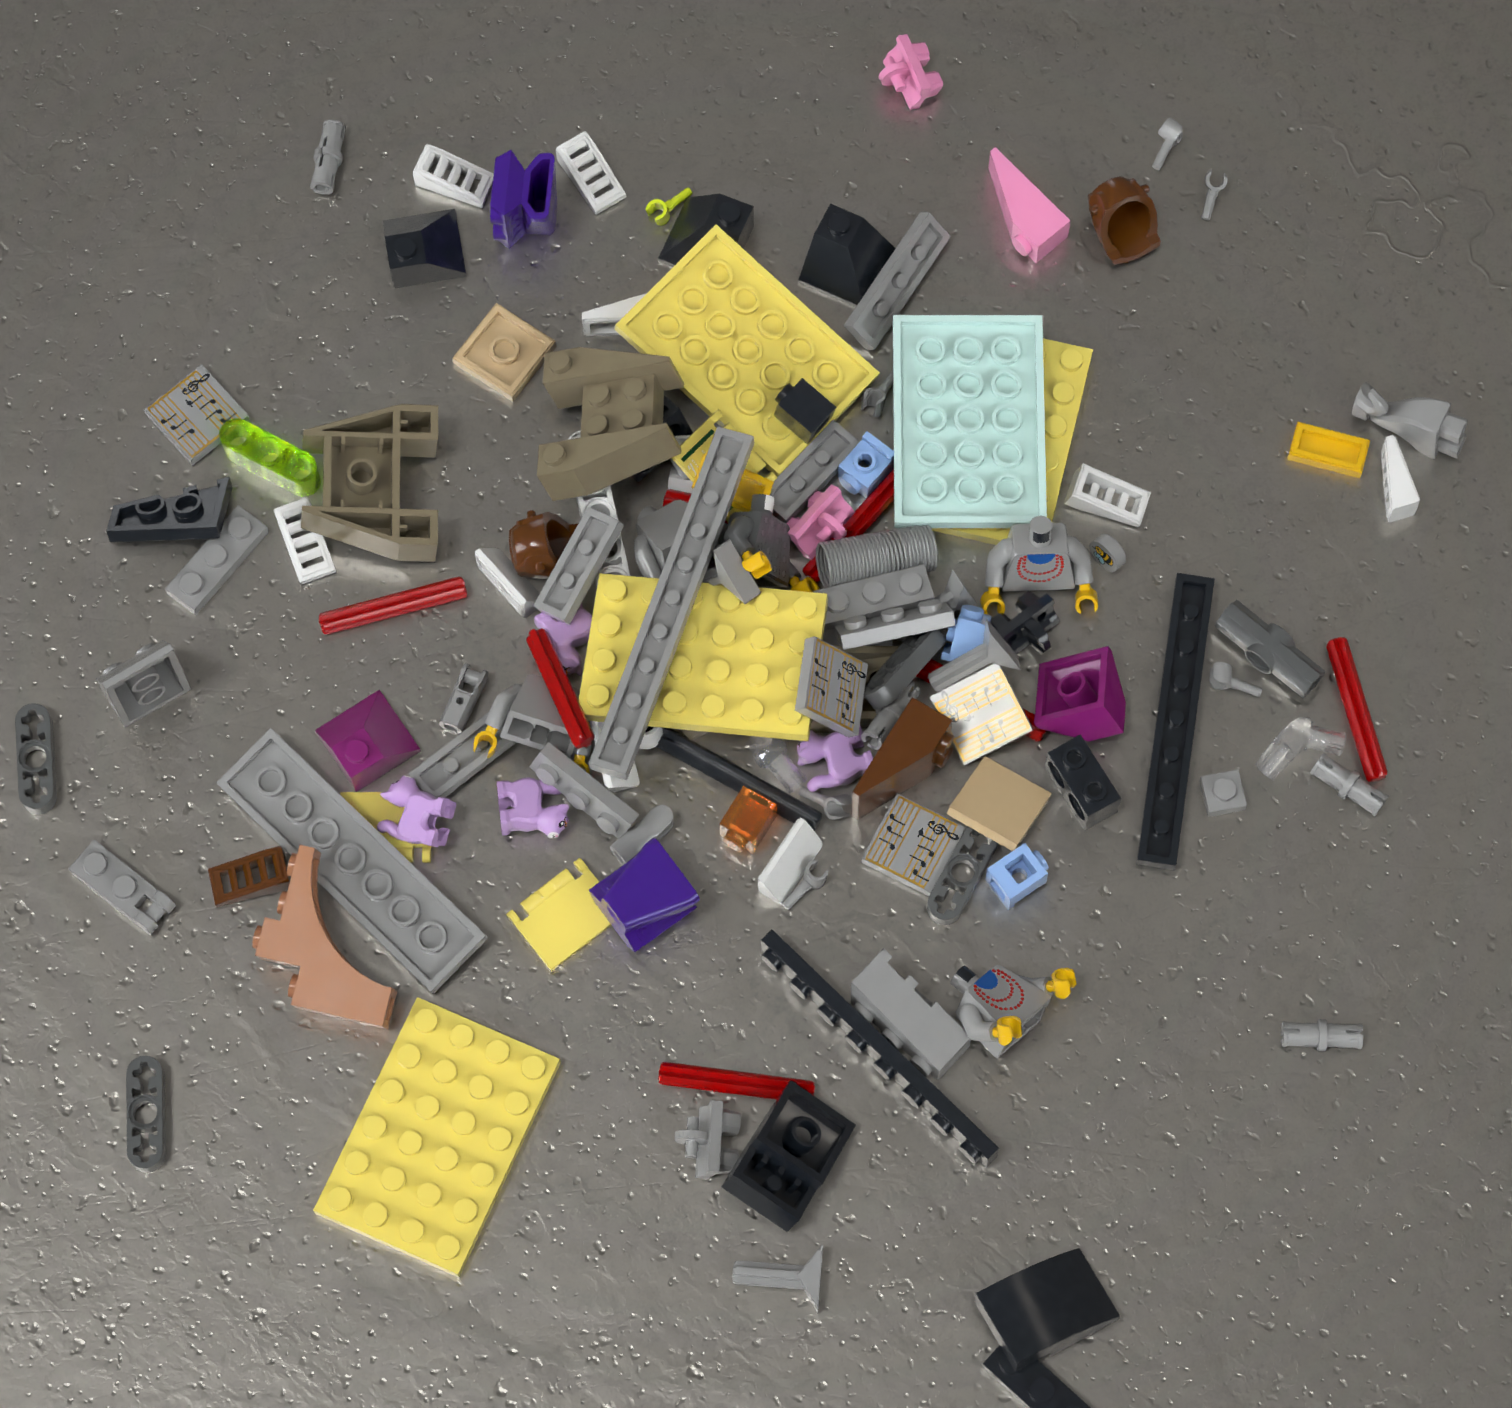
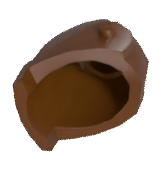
(1124, 219)
(538, 543)

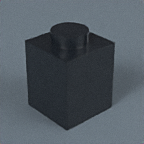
(803, 410)

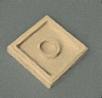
(504, 352)
(999, 803)

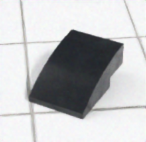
(789, 1156)
(1046, 1308)

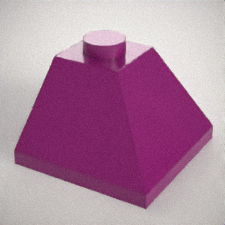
(1081, 696)
(367, 740)

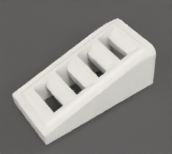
(579, 152)
(458, 166)
(602, 320)
(1399, 488)
(1089, 503)
(289, 522)

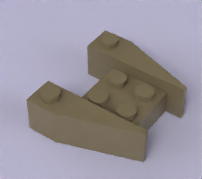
(618, 421)
(364, 481)

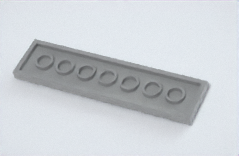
(355, 861)

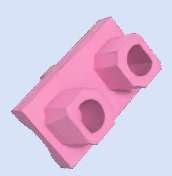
(906, 72)
(821, 521)

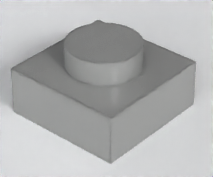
(1223, 793)

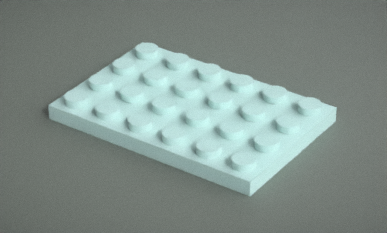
(968, 420)

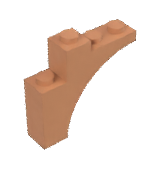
(301, 940)

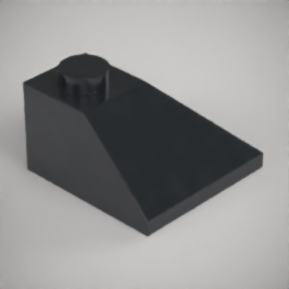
(699, 217)
(424, 248)
(844, 256)

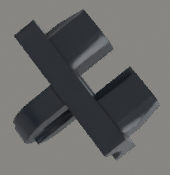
(1036, 618)

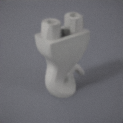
(1418, 420)

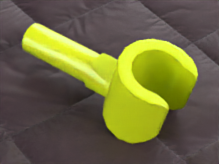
(667, 206)

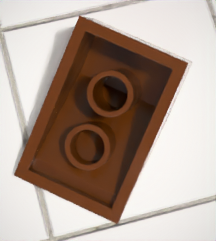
(906, 757)

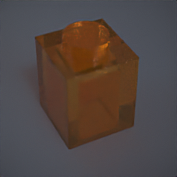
(747, 821)

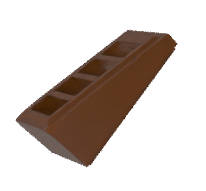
(256, 860)

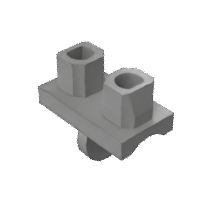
(704, 1139)

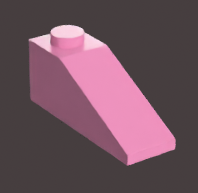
(1030, 216)

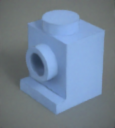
(866, 479)
(967, 632)
(1018, 861)

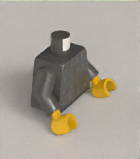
(765, 546)

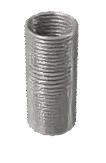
(869, 554)

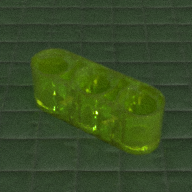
(261, 443)

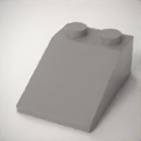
(144, 682)

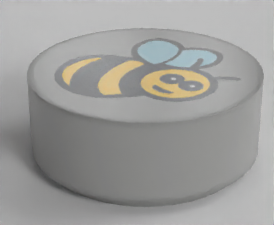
(1107, 552)

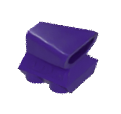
(523, 198)
(645, 896)

